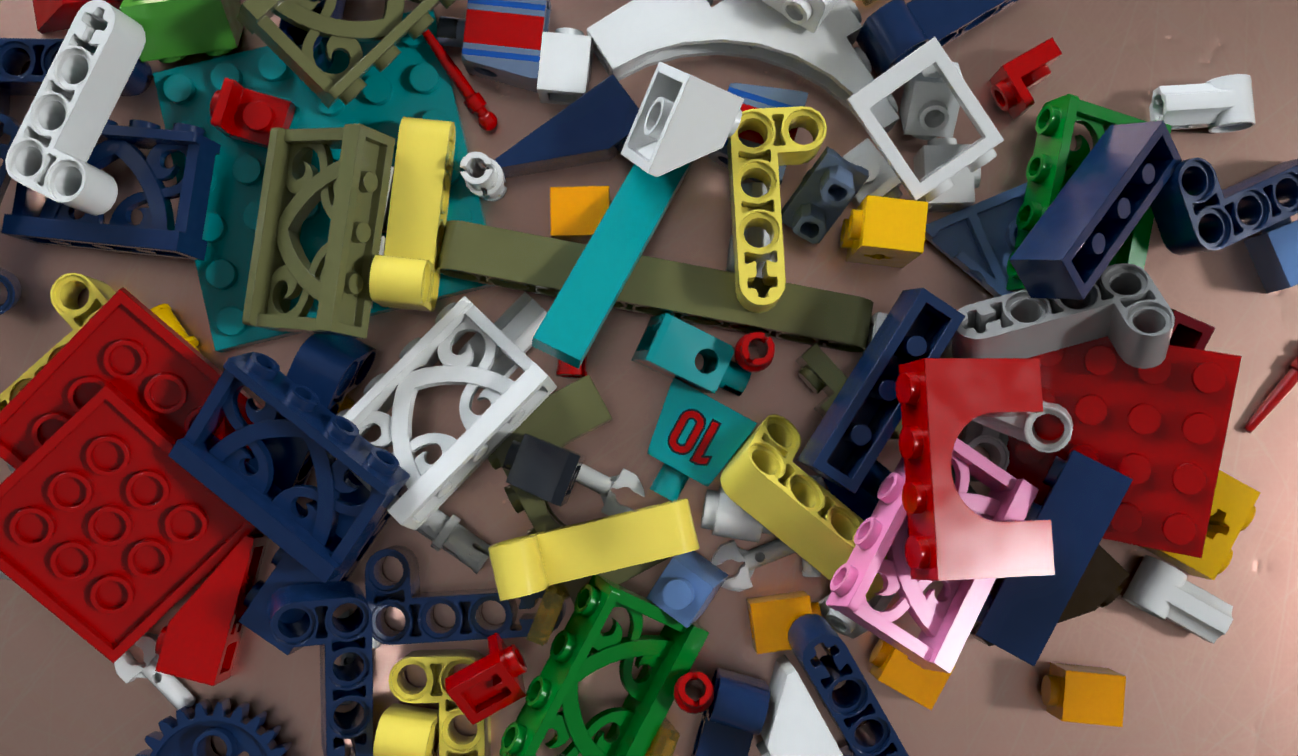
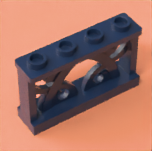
(157, 234)
(250, 492)

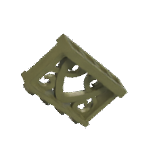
(342, 36)
(354, 200)

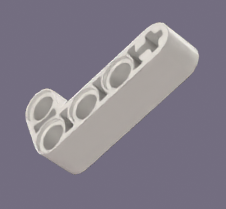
(74, 108)

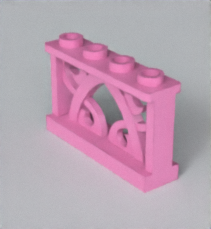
(951, 616)

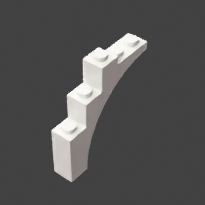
(673, 29)

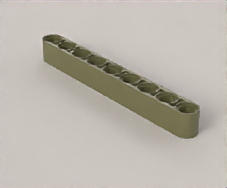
(656, 287)

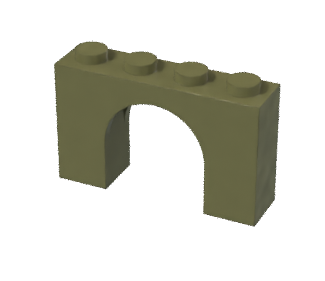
(561, 420)

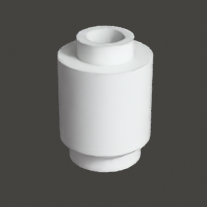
(729, 519)

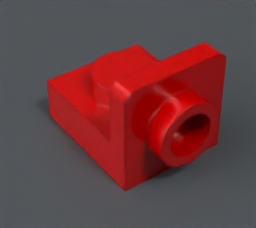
(1014, 78)
(248, 113)
(489, 682)

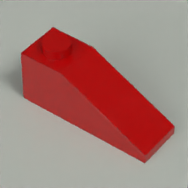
(206, 630)

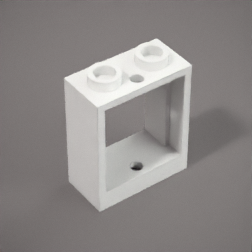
(973, 156)

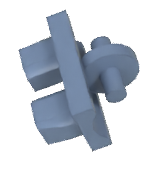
(823, 195)

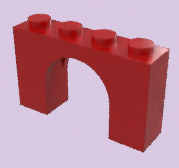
(944, 533)

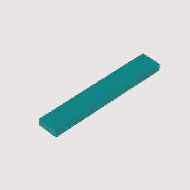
(606, 264)

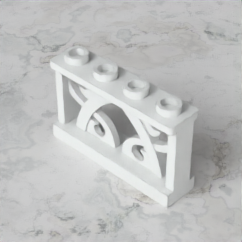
(509, 399)

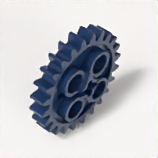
(193, 730)

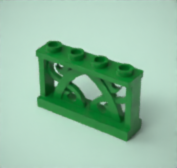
(1055, 164)
(583, 650)

